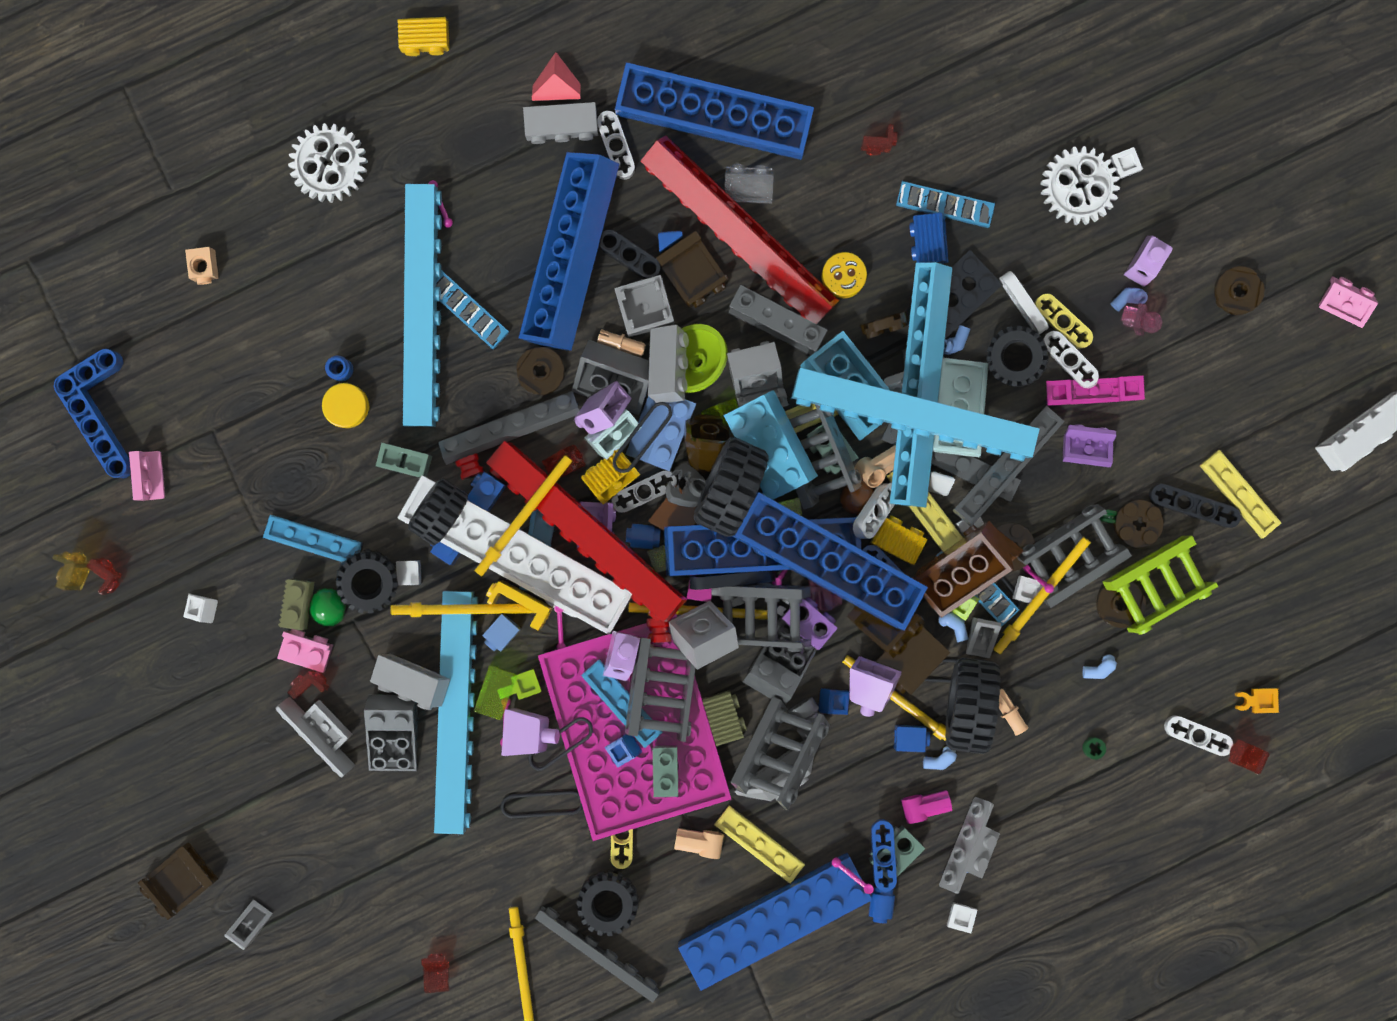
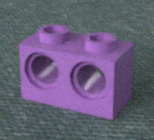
(807, 625)

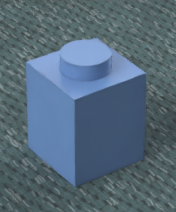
(501, 633)

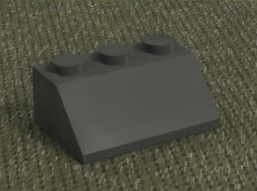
(604, 365)

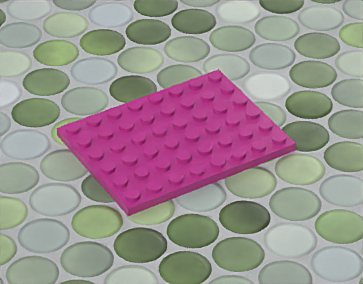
(624, 795)

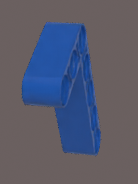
(91, 412)

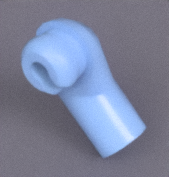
(956, 623)
(1103, 670)
(942, 762)

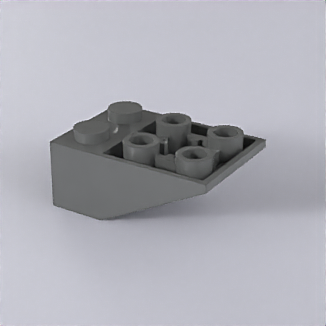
(777, 670)
(391, 733)

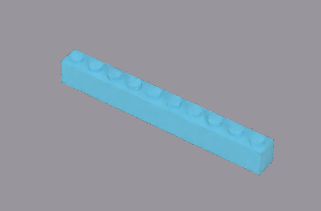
(421, 305)
(921, 379)
(915, 413)
(454, 717)

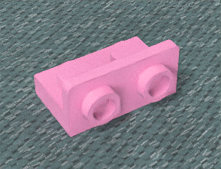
(1348, 301)
(147, 475)
(305, 651)

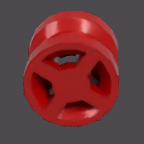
(469, 466)

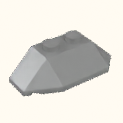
(774, 776)

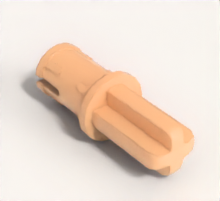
(621, 343)
(1011, 714)

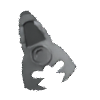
(690, 492)

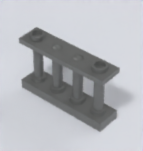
(776, 321)
(808, 492)
(1093, 566)
(771, 593)
(639, 698)
(765, 736)

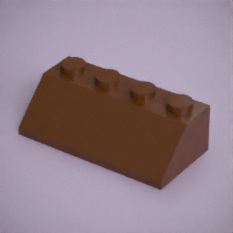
(965, 569)

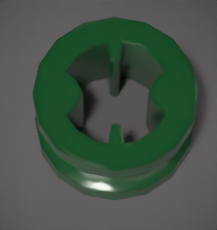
(1109, 516)
(1101, 746)

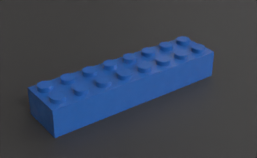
(713, 111)
(569, 250)
(704, 551)
(830, 562)
(772, 922)

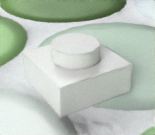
(1126, 163)
(1026, 589)
(962, 917)

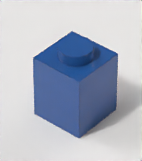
(911, 738)

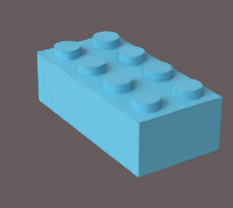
(845, 361)
(768, 427)

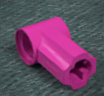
(919, 807)

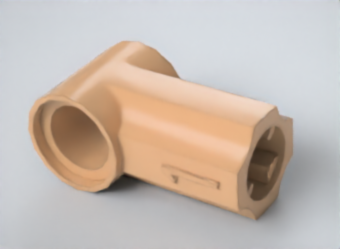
(875, 469)
(705, 843)

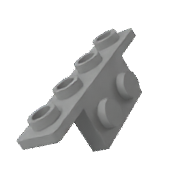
(321, 731)
(972, 847)

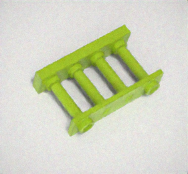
(1140, 571)

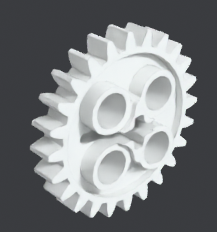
(308, 154)
(1100, 177)

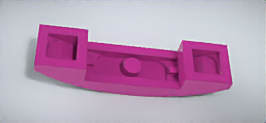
(1106, 390)

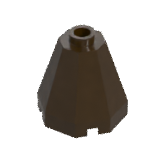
(705, 440)

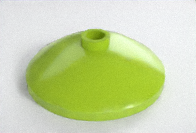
(708, 347)

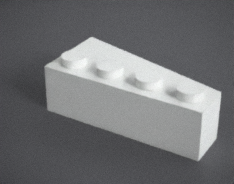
(1361, 435)

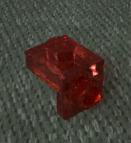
(876, 145)
(572, 453)
(105, 570)
(301, 684)
(1248, 756)
(435, 973)

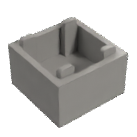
(644, 306)
(755, 369)
(703, 634)

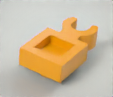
(1261, 699)

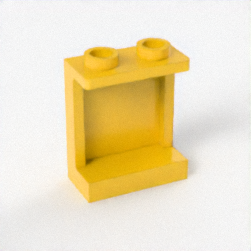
(542, 609)

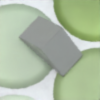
(982, 637)
(248, 925)

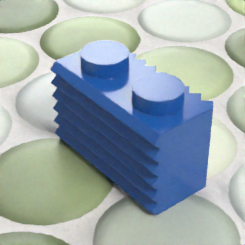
(929, 238)

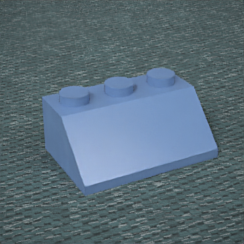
(667, 443)

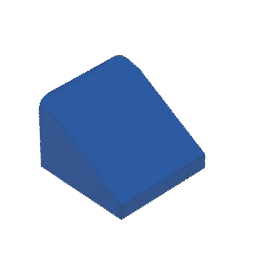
(668, 239)
(834, 701)
(623, 750)

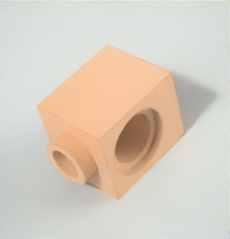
(197, 255)

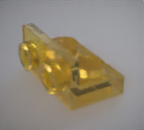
(73, 573)

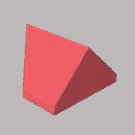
(556, 82)

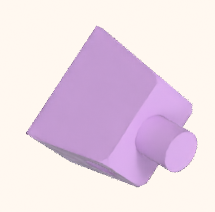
(1149, 260)
(596, 416)
(621, 655)
(872, 685)
(526, 733)

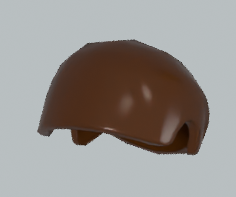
(856, 500)

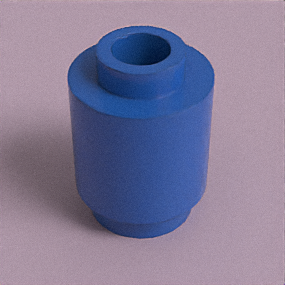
(332, 368)
(643, 536)
(882, 905)

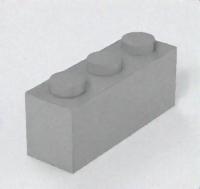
(560, 122)
(667, 364)
(409, 681)

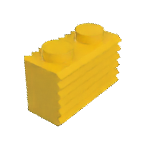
(423, 35)
(605, 480)
(899, 541)

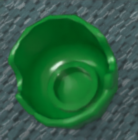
(327, 607)

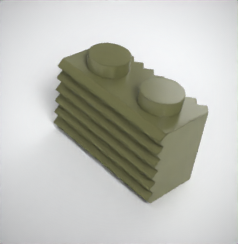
(296, 604)
(723, 717)

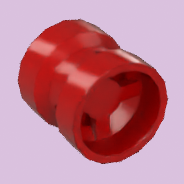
(659, 631)

